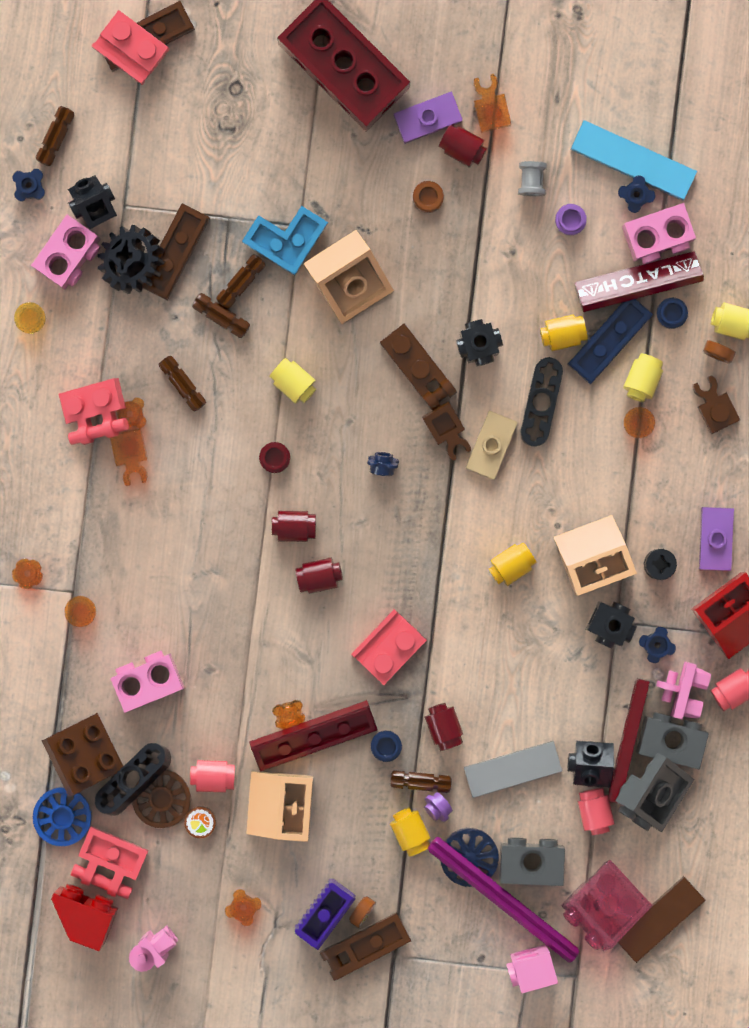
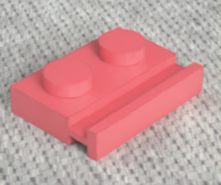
(130, 47)
(388, 647)

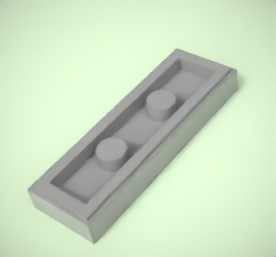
(513, 769)

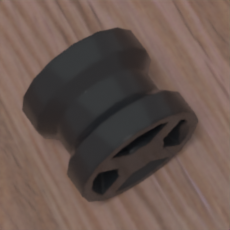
(654, 564)

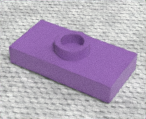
(428, 117)
(716, 538)

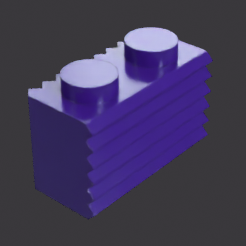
(324, 913)

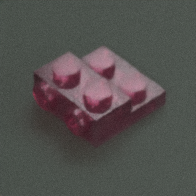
(605, 907)

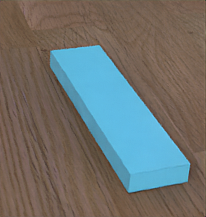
(633, 160)

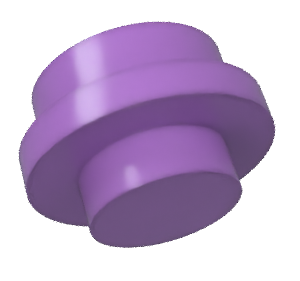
(570, 219)
(437, 807)

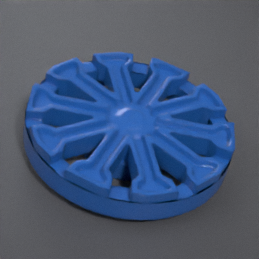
(61, 817)

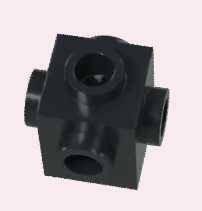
(92, 201)
(479, 355)
(600, 620)
(592, 764)

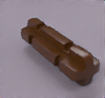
(55, 136)
(241, 281)
(221, 315)
(182, 383)
(420, 781)

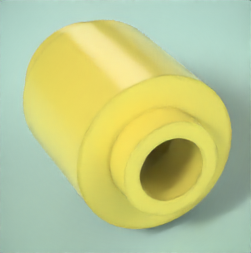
(731, 321)
(643, 377)
(293, 381)

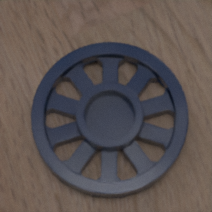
(473, 852)

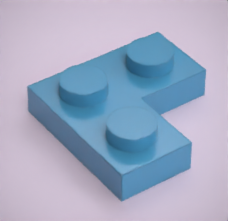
(286, 247)

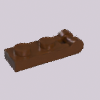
(417, 366)
(366, 946)

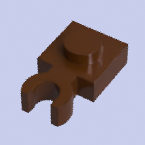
(717, 410)
(445, 427)

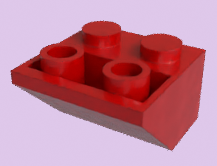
(727, 615)
(83, 917)

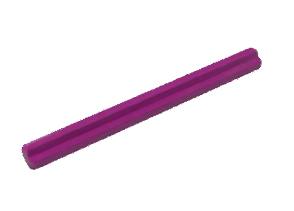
(503, 899)

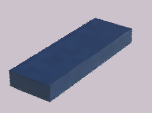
(609, 340)

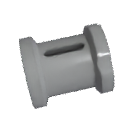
(532, 178)

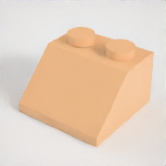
(349, 276)

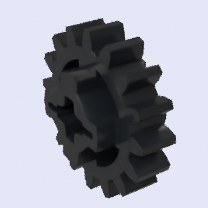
(131, 260)

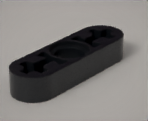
(553, 381)
(119, 779)

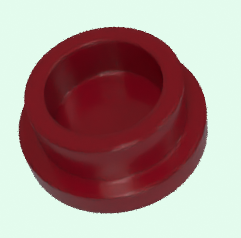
(274, 457)

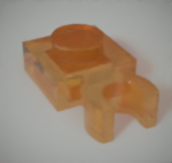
(492, 108)
(130, 451)

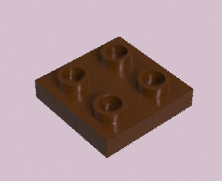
(82, 754)

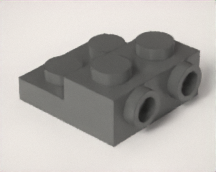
(654, 796)

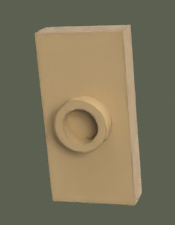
(491, 445)

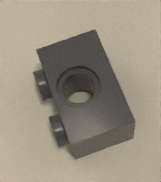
(687, 753)
(548, 872)

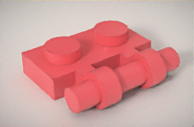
(92, 401)
(114, 854)

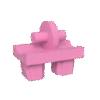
(682, 704)
(152, 949)

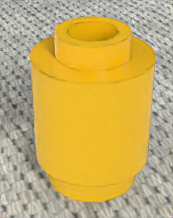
(563, 332)
(512, 564)
(410, 831)

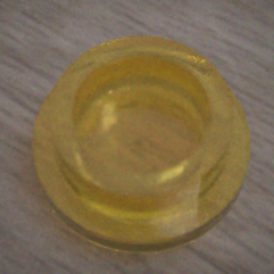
(29, 318)

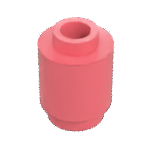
(732, 690)
(212, 776)
(595, 811)

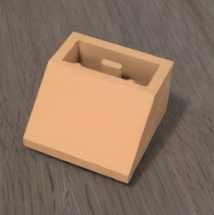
(594, 555)
(280, 806)

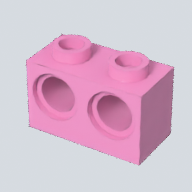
(656, 226)
(59, 248)
(149, 688)
(532, 969)

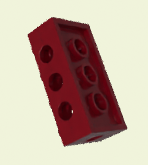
(345, 41)

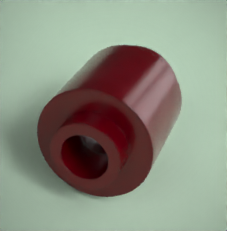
(463, 146)
(294, 526)
(318, 575)
(444, 726)

